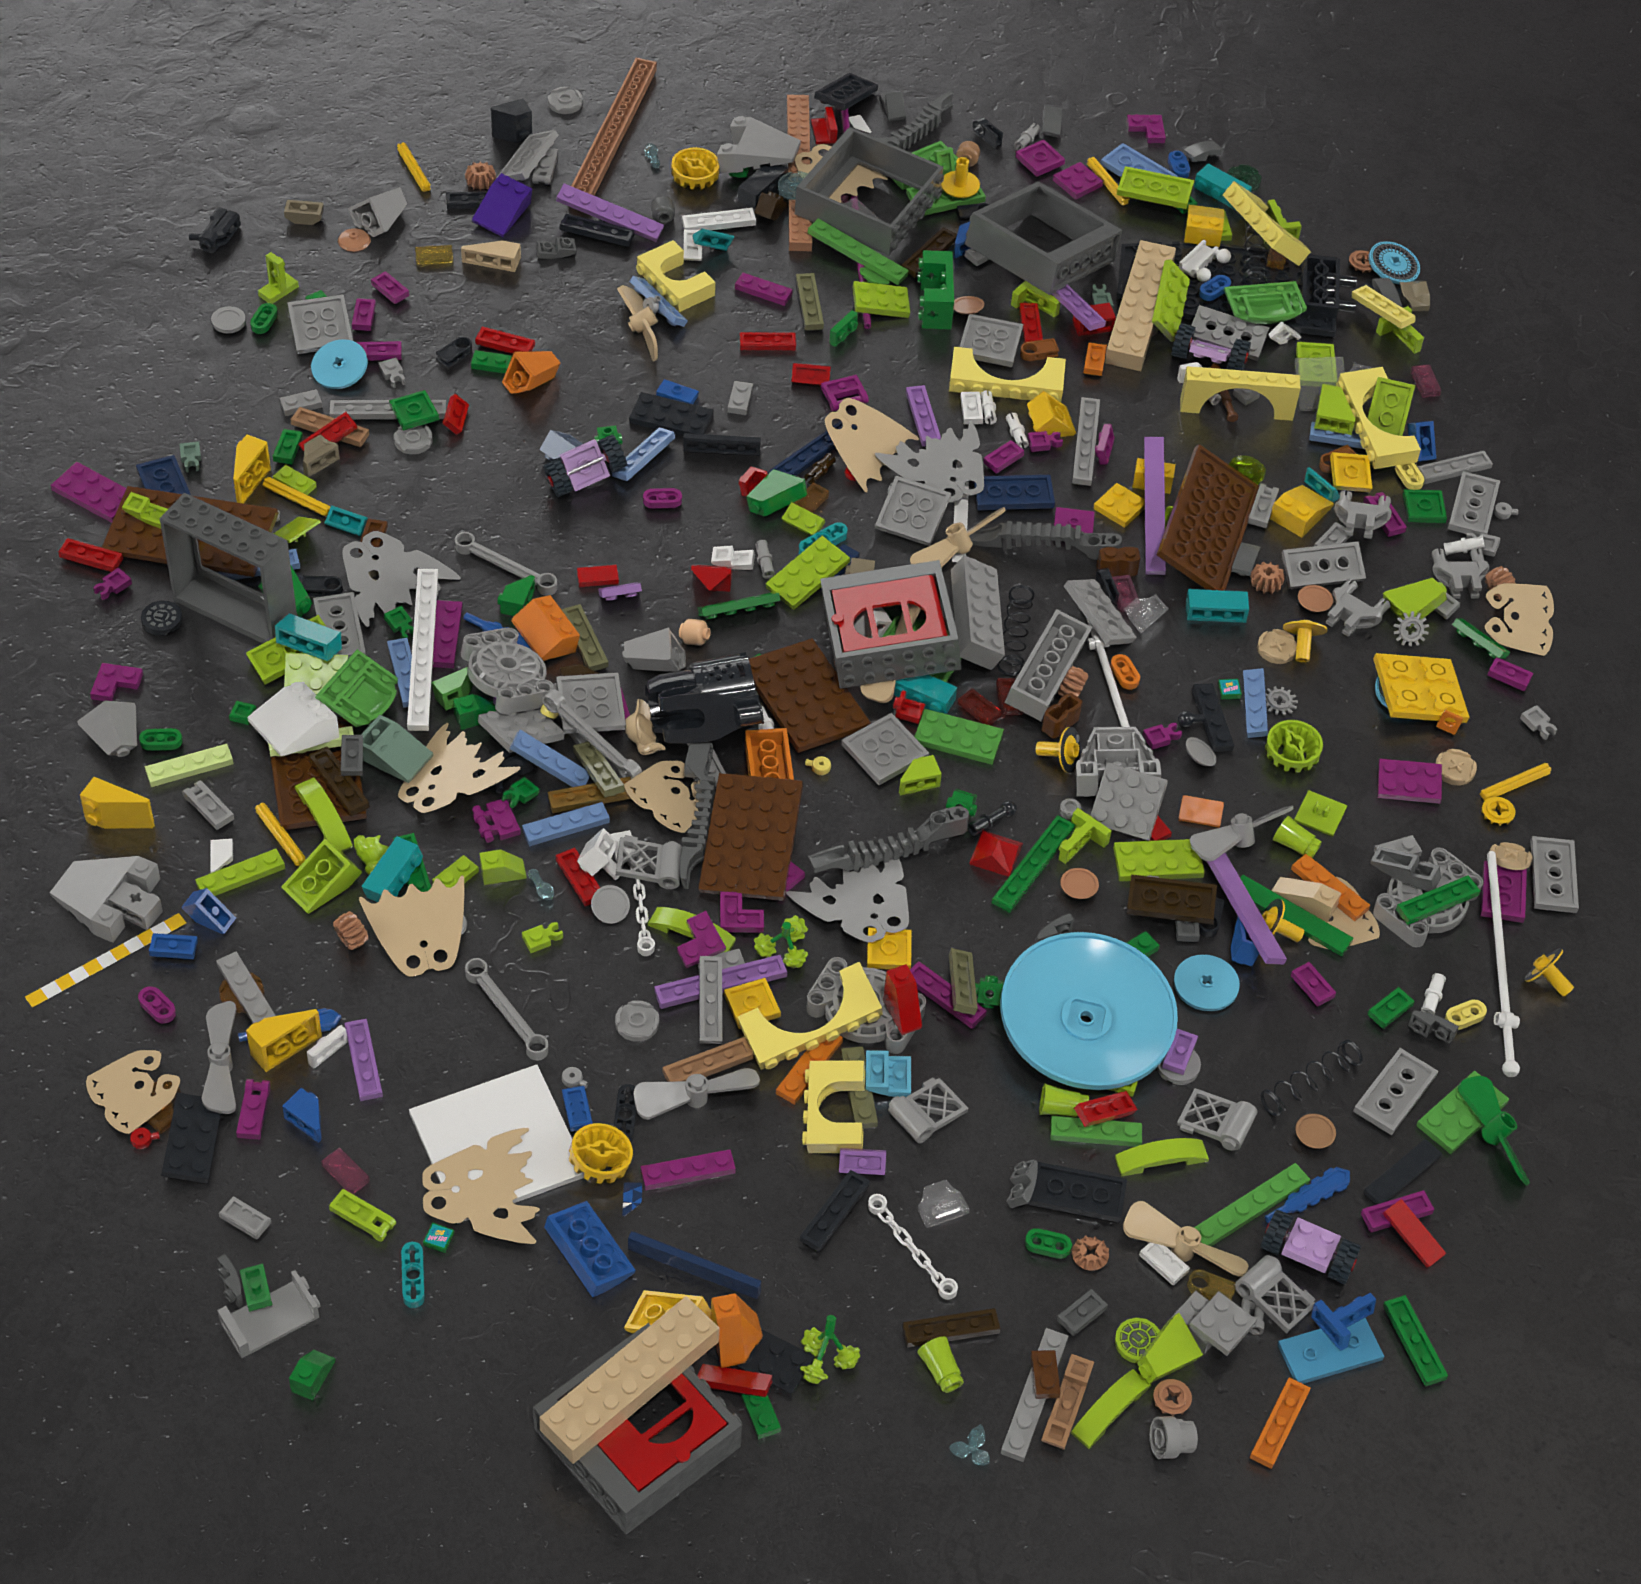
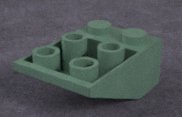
(394, 749)

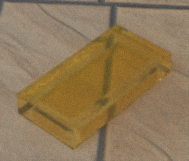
(434, 254)

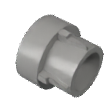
(1172, 1437)

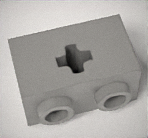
(136, 905)

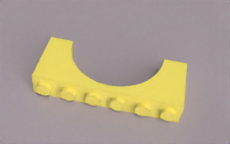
(1253, 211)
(969, 377)
(1203, 383)
(1381, 447)
(774, 1045)

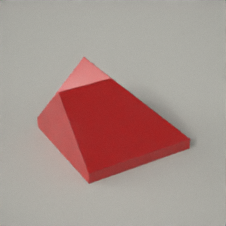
(714, 577)
(996, 853)

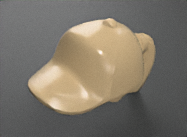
(640, 729)

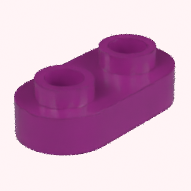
(662, 498)
(158, 1006)

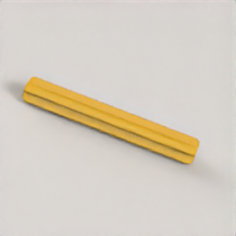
(413, 167)
(1108, 181)
(296, 496)
(1515, 781)
(280, 834)

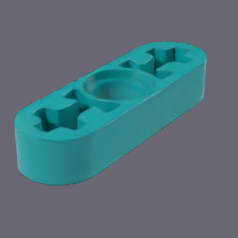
(828, 533)
(407, 1266)

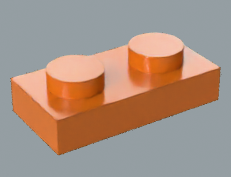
(1095, 359)

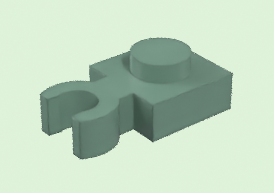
(1100, 296)
(190, 455)

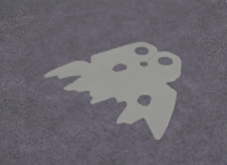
(936, 462)
(394, 571)
(855, 900)

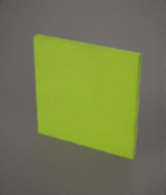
(296, 528)
(1320, 813)

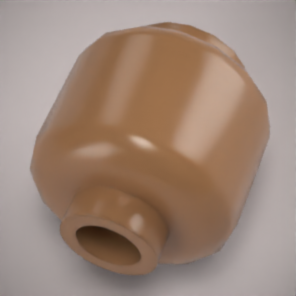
(970, 151)

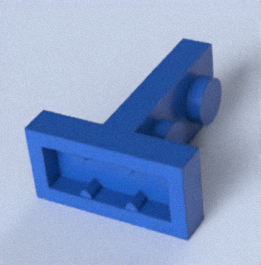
(1335, 1323)

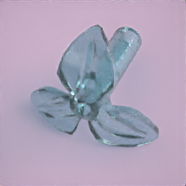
(976, 1439)

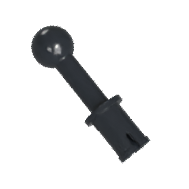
(985, 821)

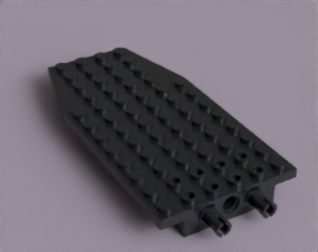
(1316, 278)

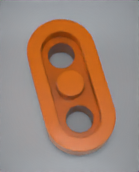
(1127, 675)

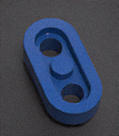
(1178, 164)
(1214, 287)

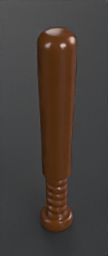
(1226, 400)

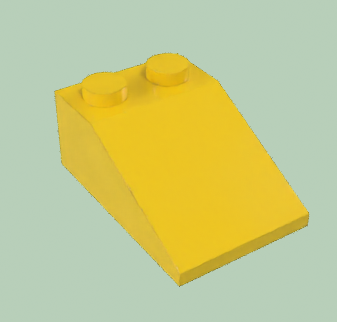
(1204, 224)
(251, 466)
(1299, 510)
(115, 807)
(282, 1036)
(655, 1304)

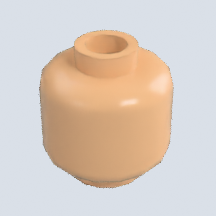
(694, 632)

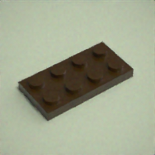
(1172, 899)

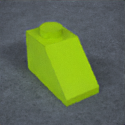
(920, 775)
(500, 867)

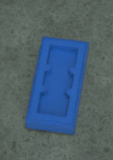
(677, 392)
(576, 1107)

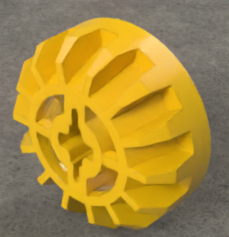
(699, 166)
(600, 1147)

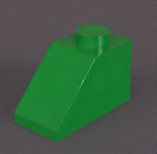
(516, 595)
(469, 708)
(310, 1374)

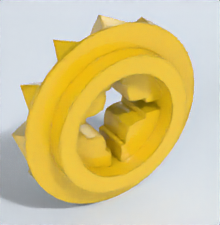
(1503, 805)

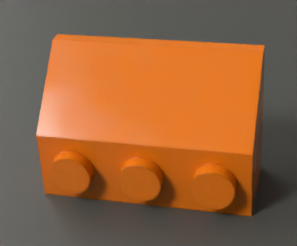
(546, 628)

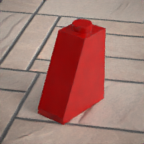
(902, 999)

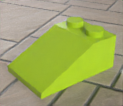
(321, 877)

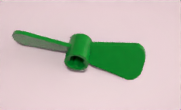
(1482, 1099)

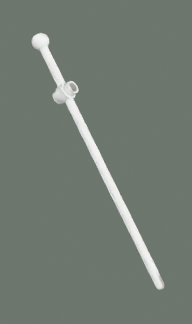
(1098, 644)
(1504, 1018)

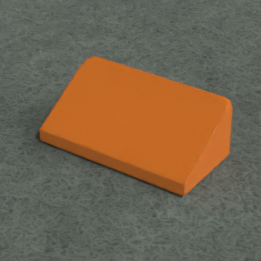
(1201, 811)

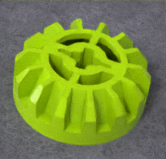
(1297, 739)

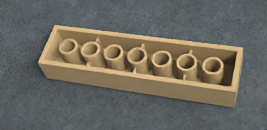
(1134, 319)
(629, 1379)

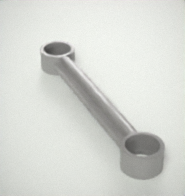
(504, 563)
(556, 703)
(506, 1009)

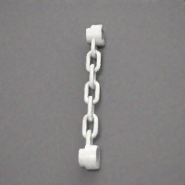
(645, 941)
(946, 1283)

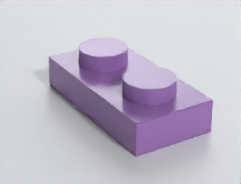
(611, 593)
(1180, 1052)
(862, 1161)

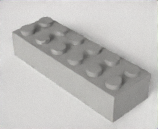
(977, 612)
(1048, 665)

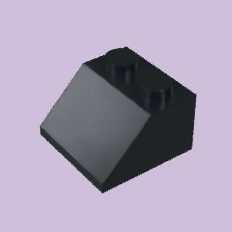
(511, 121)

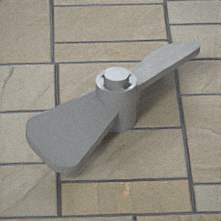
(1215, 842)
(218, 1088)
(660, 1097)

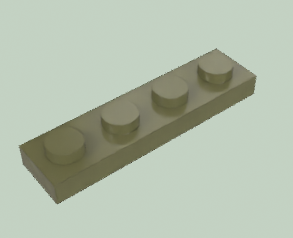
(809, 301)
(588, 643)
(598, 769)
(963, 981)
(860, 1101)

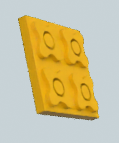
(1420, 687)

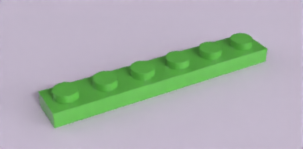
(858, 251)
(1252, 1205)

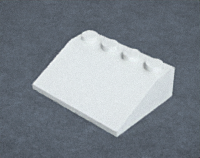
(295, 720)

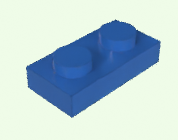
(173, 946)

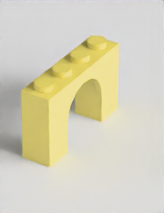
(681, 293)
(823, 1080)

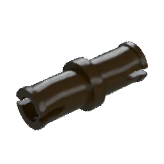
(819, 468)

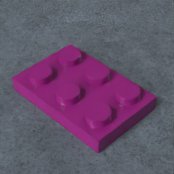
(1409, 781)
(1511, 892)

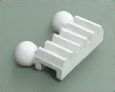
(1199, 257)

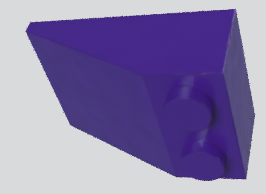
(503, 205)

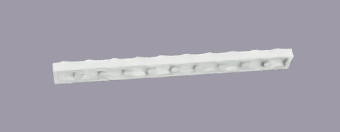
(422, 650)

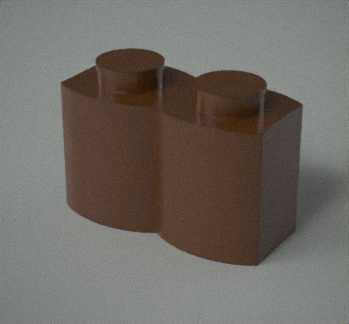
(1119, 561)
(1062, 715)

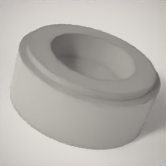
(1067, 808)

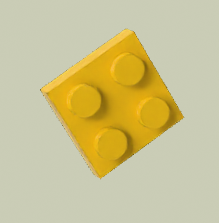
(1351, 472)
(1120, 505)
(889, 951)
(752, 996)

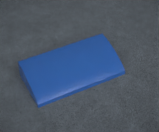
(589, 1248)

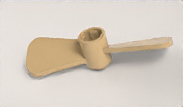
(641, 318)
(957, 542)
(883, 691)
(1151, 1226)

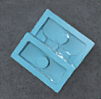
(888, 1074)

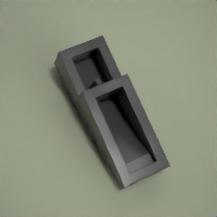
(1407, 868)

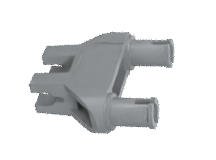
(1362, 514)
(1461, 574)
(1354, 611)

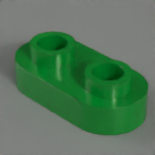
(263, 318)
(160, 739)
(1048, 1243)

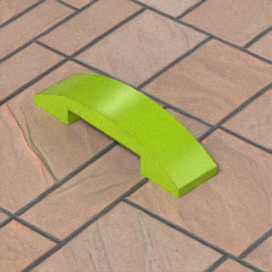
(142, 509)
(324, 813)
(675, 919)
(1161, 1153)
(1109, 1407)

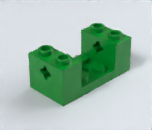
(938, 288)

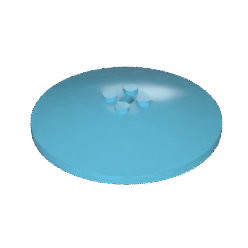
(1094, 978)

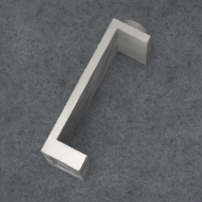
(255, 1329)

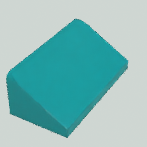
(712, 239)
(1320, 485)
(346, 520)

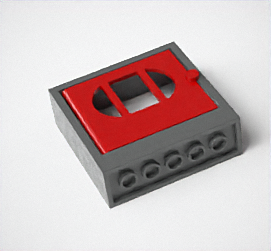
(894, 656)
(627, 1460)

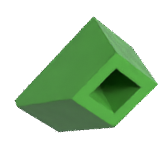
(452, 687)

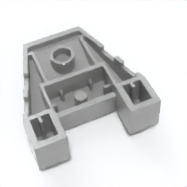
(755, 145)
(1117, 746)
(90, 884)

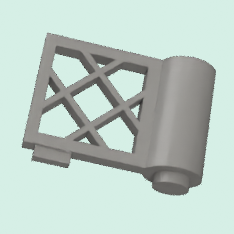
(666, 866)
(913, 1116)
(1235, 1121)
(1261, 1280)

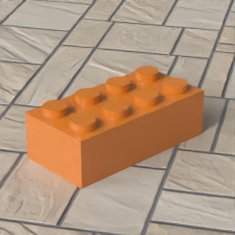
(768, 753)

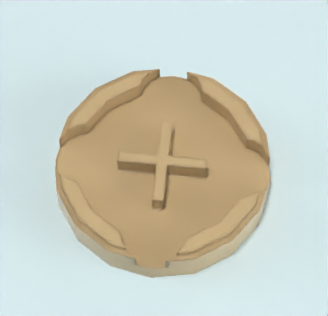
(1277, 646)
(1457, 767)
(1512, 856)

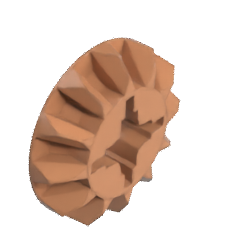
(1356, 258)
(1090, 1261)
(1175, 1388)

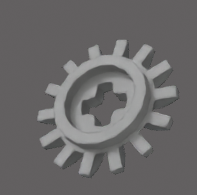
(1414, 636)
(1288, 701)

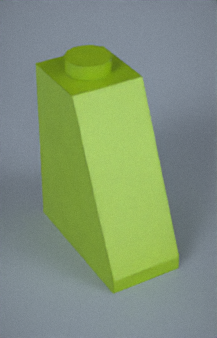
(1334, 411)
(1417, 597)
(1169, 1351)

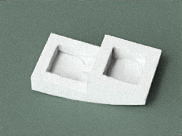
(691, 250)
(727, 557)

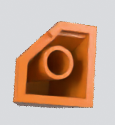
(530, 370)
(738, 1329)

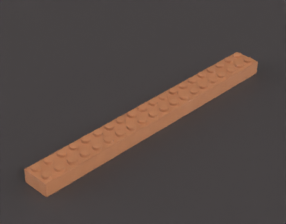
(615, 126)
(799, 128)

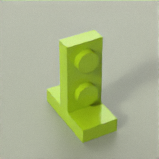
(1275, 213)
(279, 281)
(1032, 294)
(1407, 335)
(1085, 829)

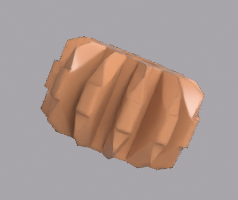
(480, 175)
(1498, 576)
(1267, 577)
(1073, 682)
(350, 930)

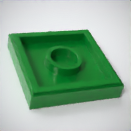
(414, 410)
(1424, 506)

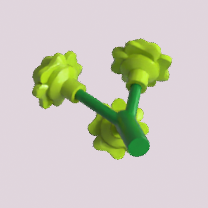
(792, 930)
(816, 1343)

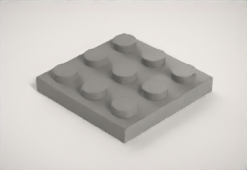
(319, 322)
(992, 339)
(913, 510)
(594, 699)
(533, 722)
(884, 748)
(1129, 801)

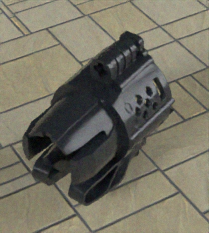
(705, 700)

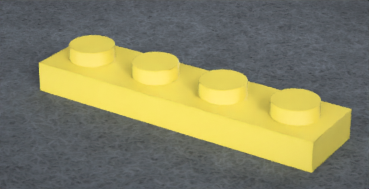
(1383, 306)

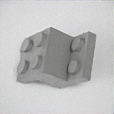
(1216, 1322)

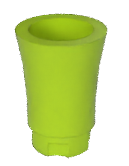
(1297, 838)
(1059, 1101)
(941, 1364)

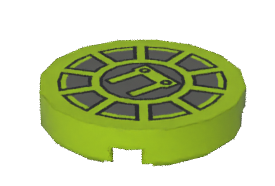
(1134, 1338)

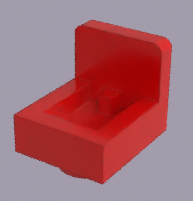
(751, 479)
(908, 709)

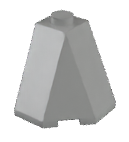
(378, 212)
(655, 652)
(112, 727)

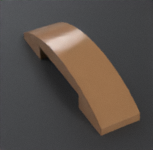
(1067, 1406)

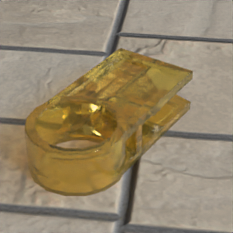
(1215, 1284)

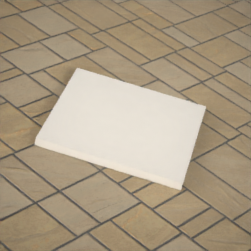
(496, 1108)

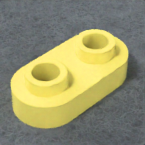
(1410, 476)
(1463, 1014)

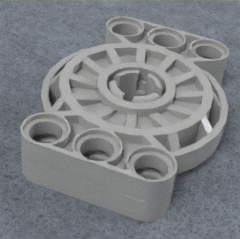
(506, 670)
(1416, 933)
(831, 999)

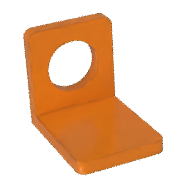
(1450, 727)

